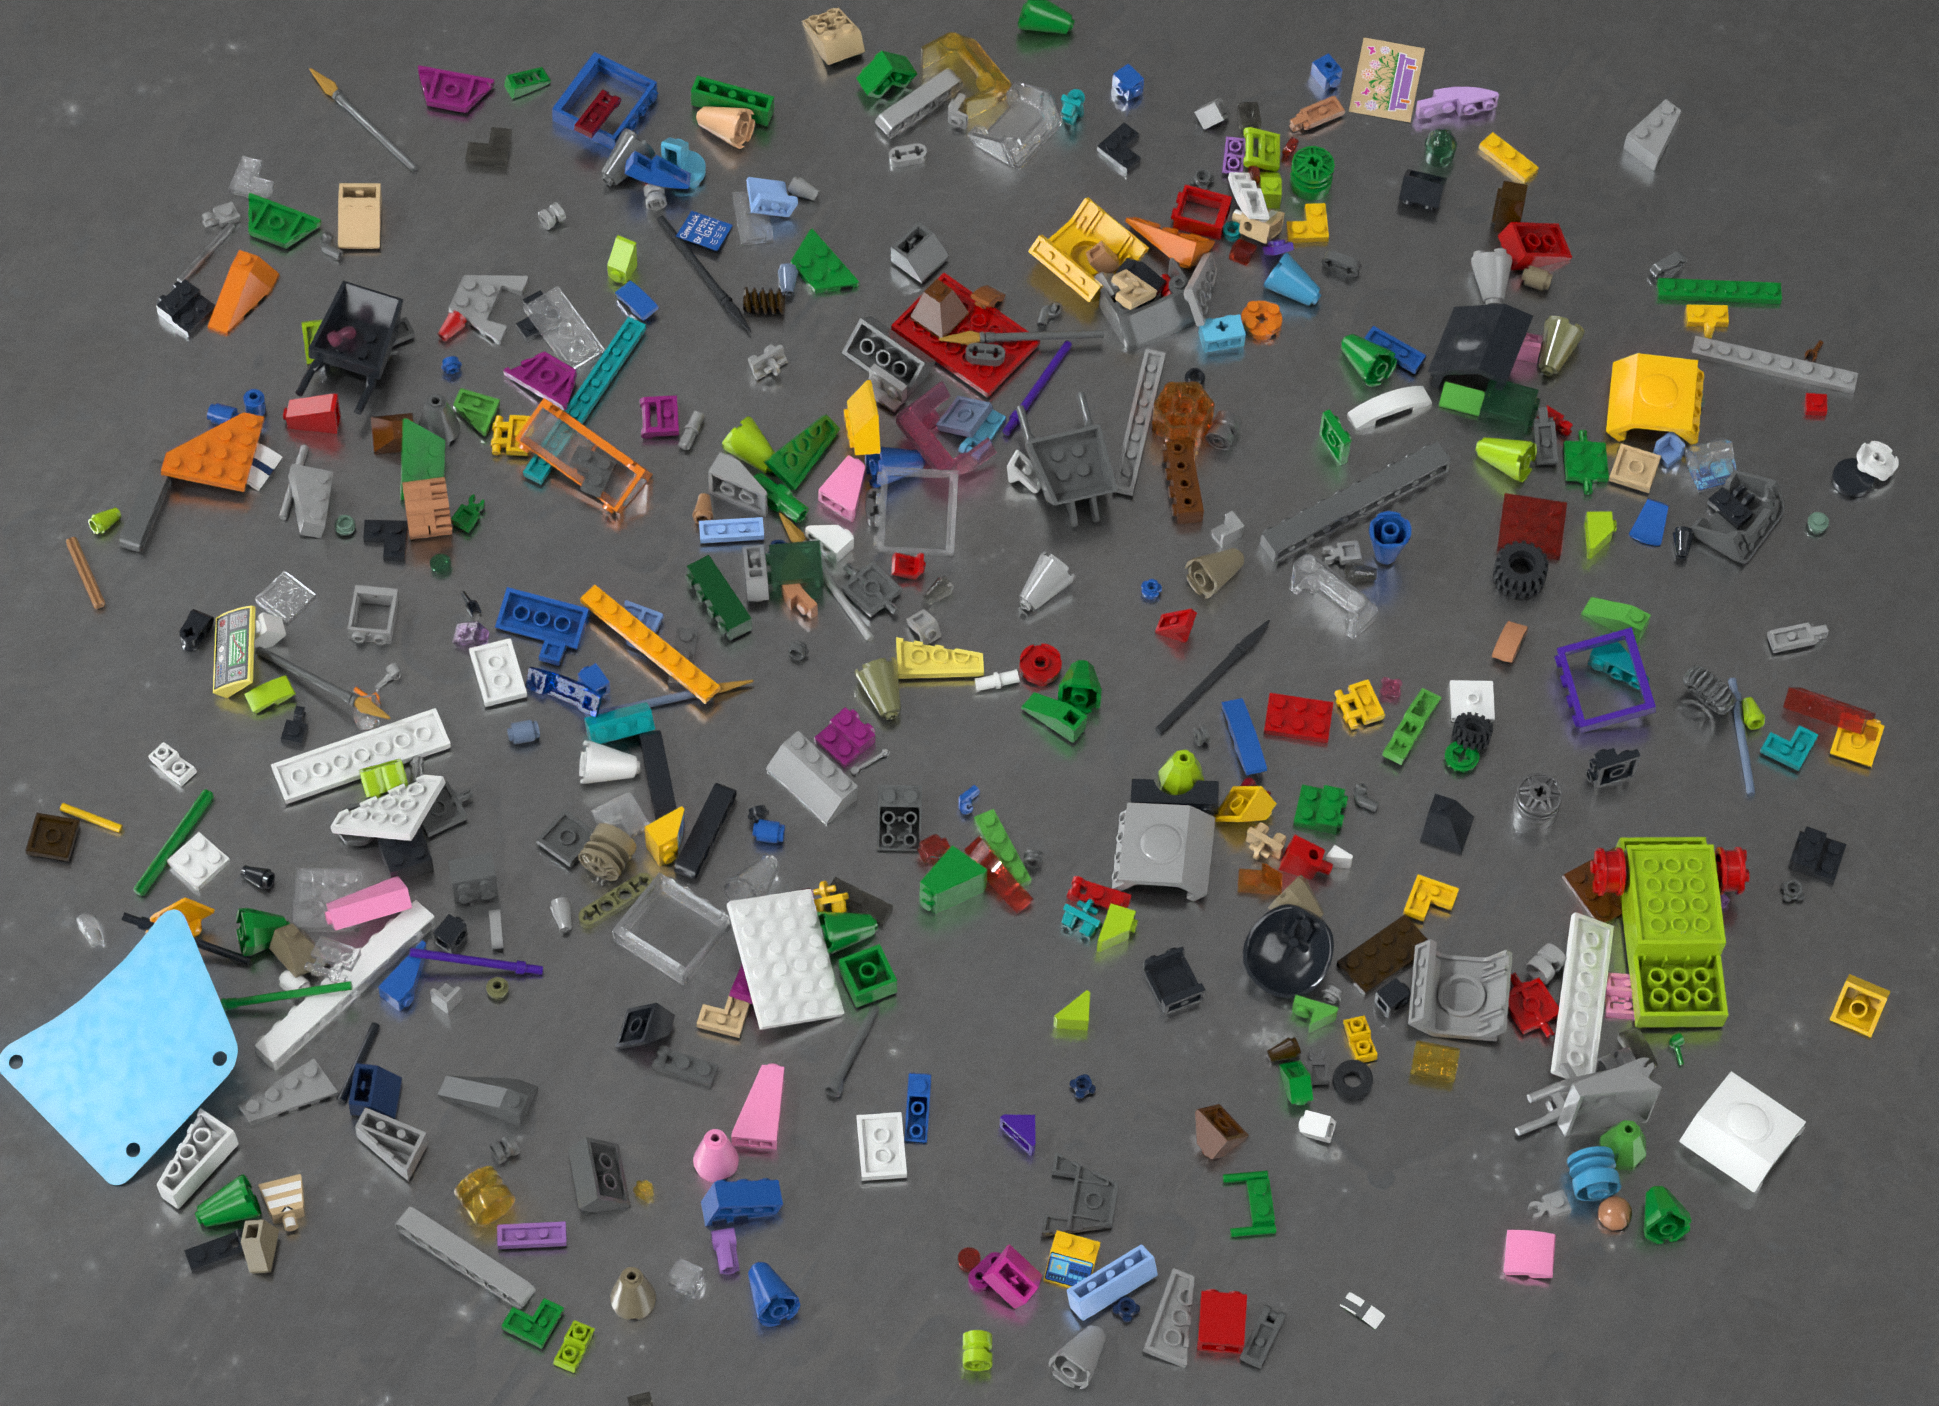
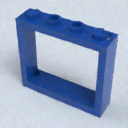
(596, 64)

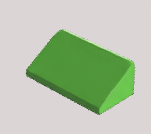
(1461, 399)

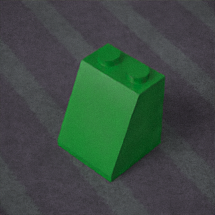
(952, 881)

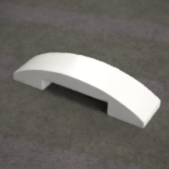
(1388, 404)

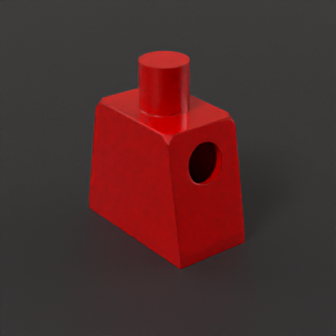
(1304, 859)

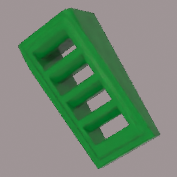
(517, 89)

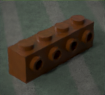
(1183, 481)

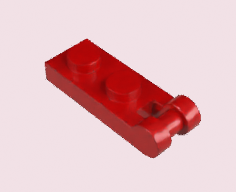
(1101, 895)

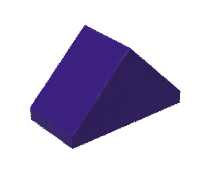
(1021, 1129)

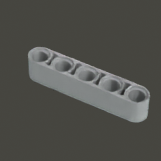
(919, 103)

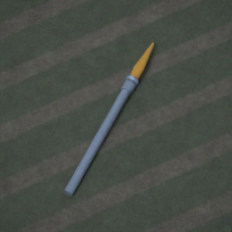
(675, 697)

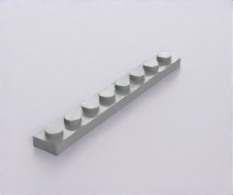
(1774, 364)
(1139, 421)

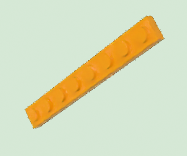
(650, 644)

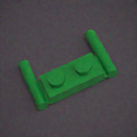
(1259, 1202)

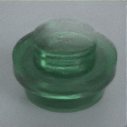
(440, 563)

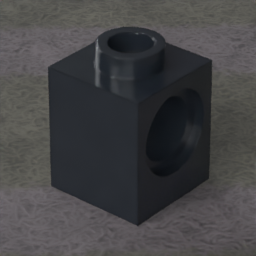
(450, 933)
(1392, 997)

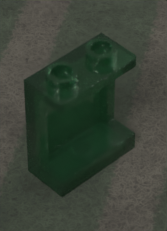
(1511, 405)
(795, 564)

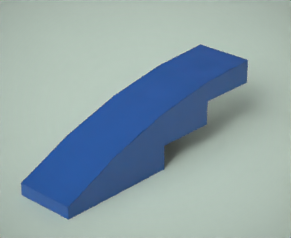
(1244, 736)

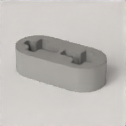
(907, 155)
(496, 929)

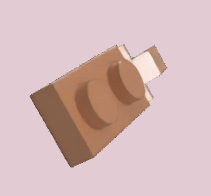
(1317, 114)

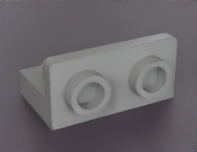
(887, 388)

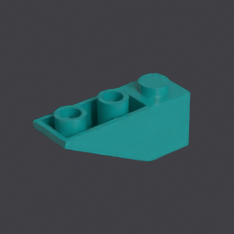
(1614, 661)

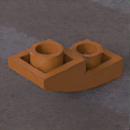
(987, 296)

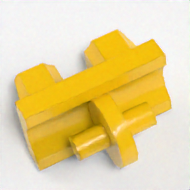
(837, 901)

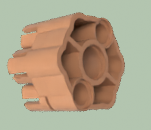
(427, 508)

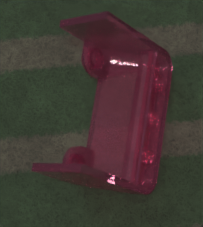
(916, 425)

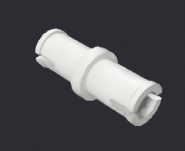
(997, 680)

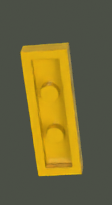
(1508, 157)

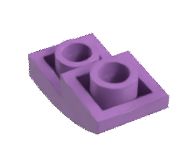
(1233, 155)

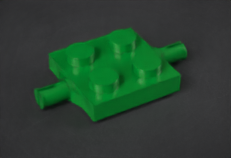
(1585, 461)

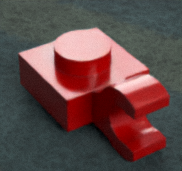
(1561, 425)

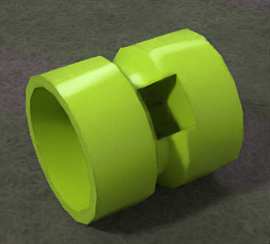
(977, 1347)

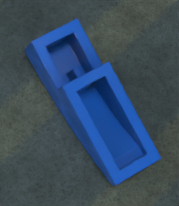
(657, 171)

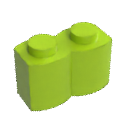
(382, 777)

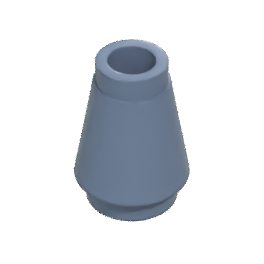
(787, 277)

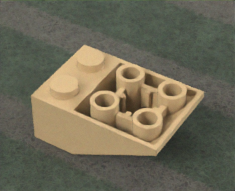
(834, 35)
(359, 215)

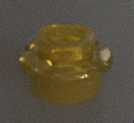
(643, 1190)

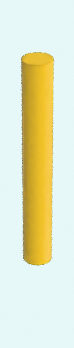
(91, 817)

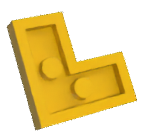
(1313, 229)
(1427, 892)

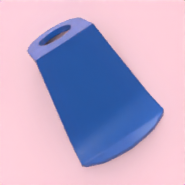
(1650, 523)

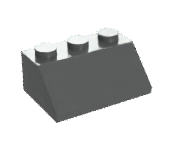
(598, 1175)

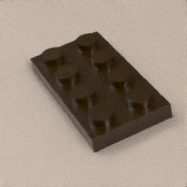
(1382, 955)

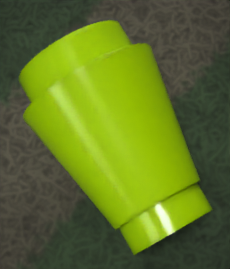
(104, 520)
(1752, 714)

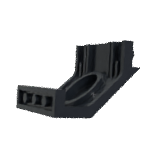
(1480, 342)

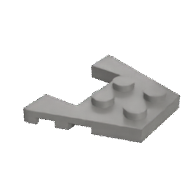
(478, 296)

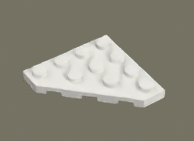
(393, 815)

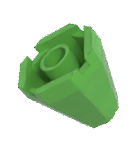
(1627, 1144)

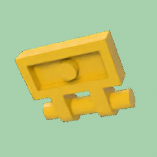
(513, 427)
(1365, 701)

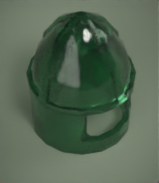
(1440, 145)

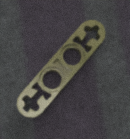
(613, 898)

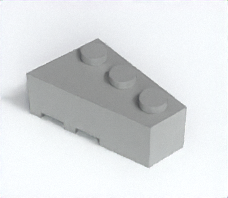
(1652, 134)
(311, 497)
(392, 1141)

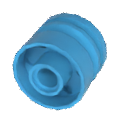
(1594, 1173)

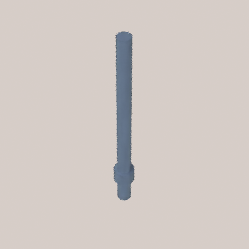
(1742, 741)

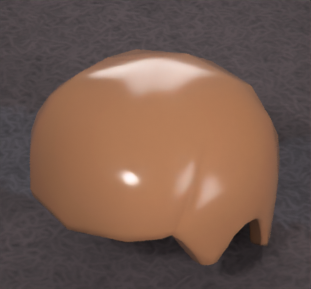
(1615, 1213)

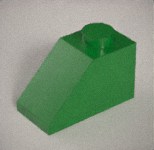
(1296, 1082)

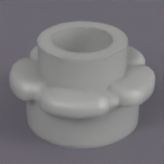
(1332, 994)

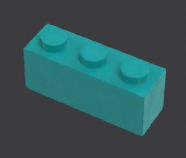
(620, 723)

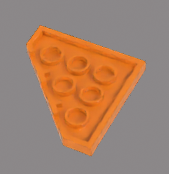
(219, 455)

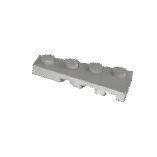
(1199, 287)
(296, 1089)
(1171, 1324)

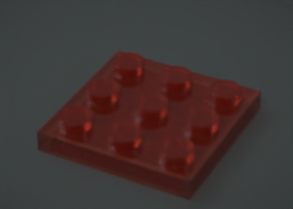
(1533, 521)

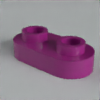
(981, 1269)

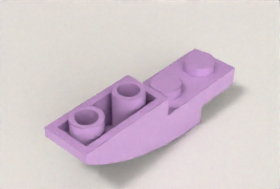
(1462, 99)

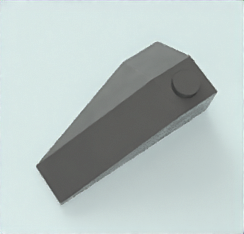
(497, 1097)

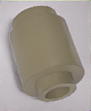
(1537, 278)

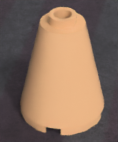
(727, 123)

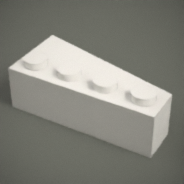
(196, 1158)

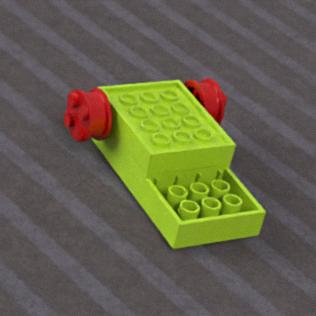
(1673, 924)

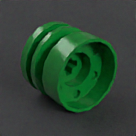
(1311, 173)

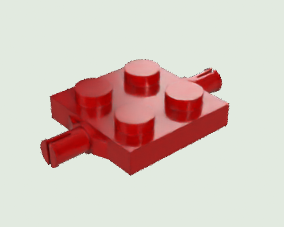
(1532, 1006)

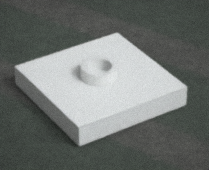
(1472, 697)

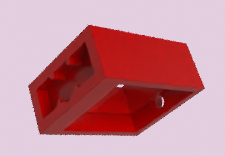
(1204, 198)

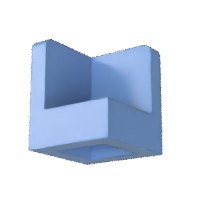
(1670, 448)

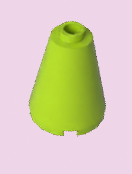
(749, 444)
(1508, 455)

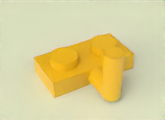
(1708, 317)

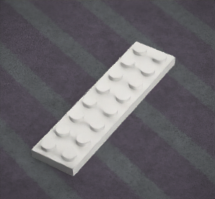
(342, 760)
(1582, 995)

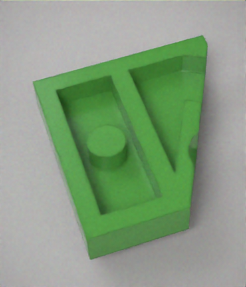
(476, 409)

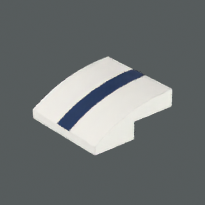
(263, 464)

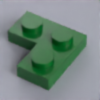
(534, 1328)

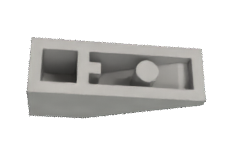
(755, 573)

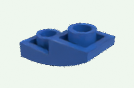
(637, 300)

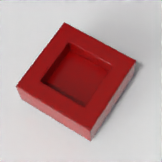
(1816, 404)

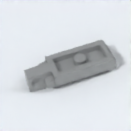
(1796, 636)

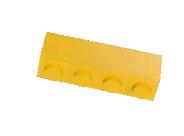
(863, 421)

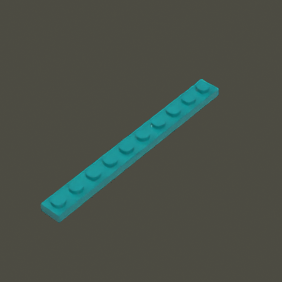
(594, 386)

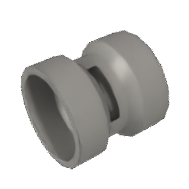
(655, 198)
(552, 215)

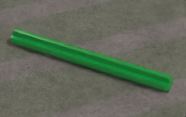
(173, 842)

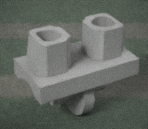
(768, 362)

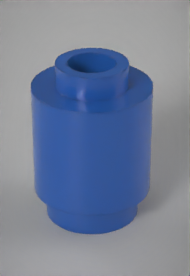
(254, 402)
(221, 413)
(769, 831)

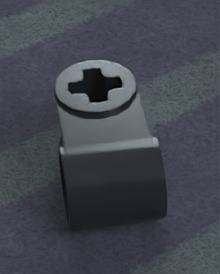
(195, 629)

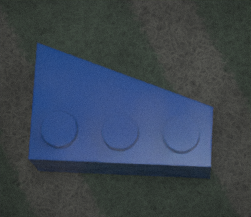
(741, 1198)

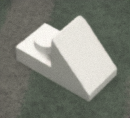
(1021, 470)

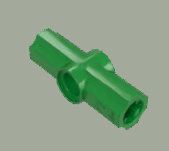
(781, 499)

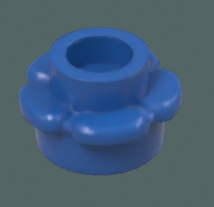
(451, 365)
(1151, 593)

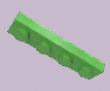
(998, 840)

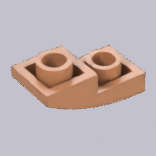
(1509, 642)

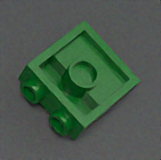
(1320, 808)

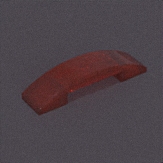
(998, 875)

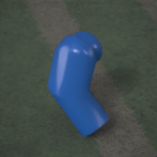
(965, 800)

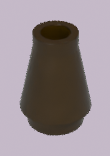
(1284, 1050)

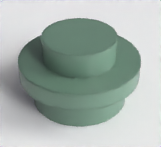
(1818, 522)
(344, 525)

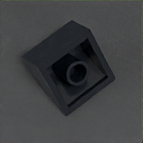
(1422, 189)

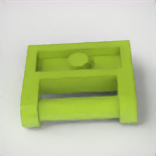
(1268, 149)

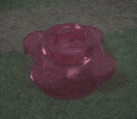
(1390, 693)

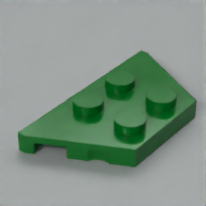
(278, 222)
(820, 266)
(421, 454)

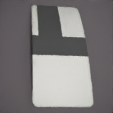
(1362, 1310)

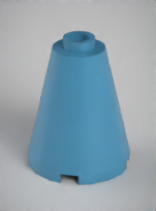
(1293, 282)

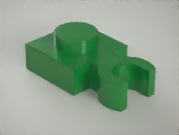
(467, 516)

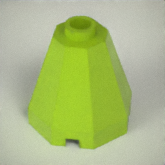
(1180, 773)

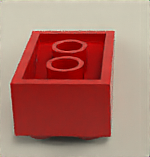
(1534, 244)

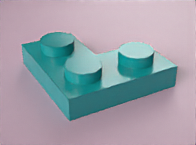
(1791, 752)

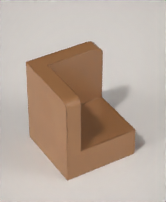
(1102, 258)

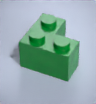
(885, 71)

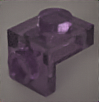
(470, 633)

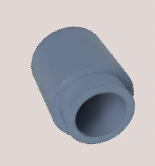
(523, 731)

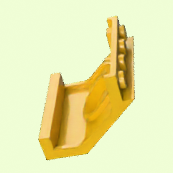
(1067, 248)
(1655, 395)

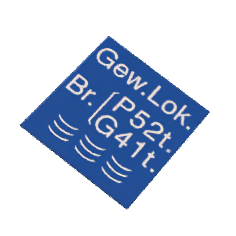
(704, 230)

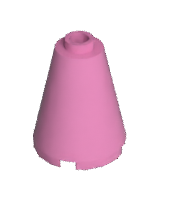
(715, 1157)

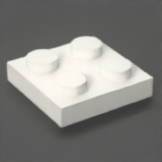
(198, 861)

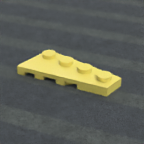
(928, 661)

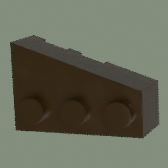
(1508, 205)

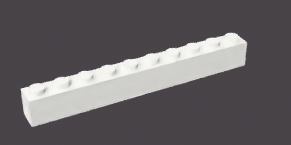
(318, 1010)

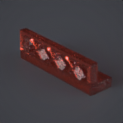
(1827, 709)

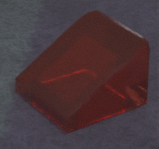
(1242, 251)

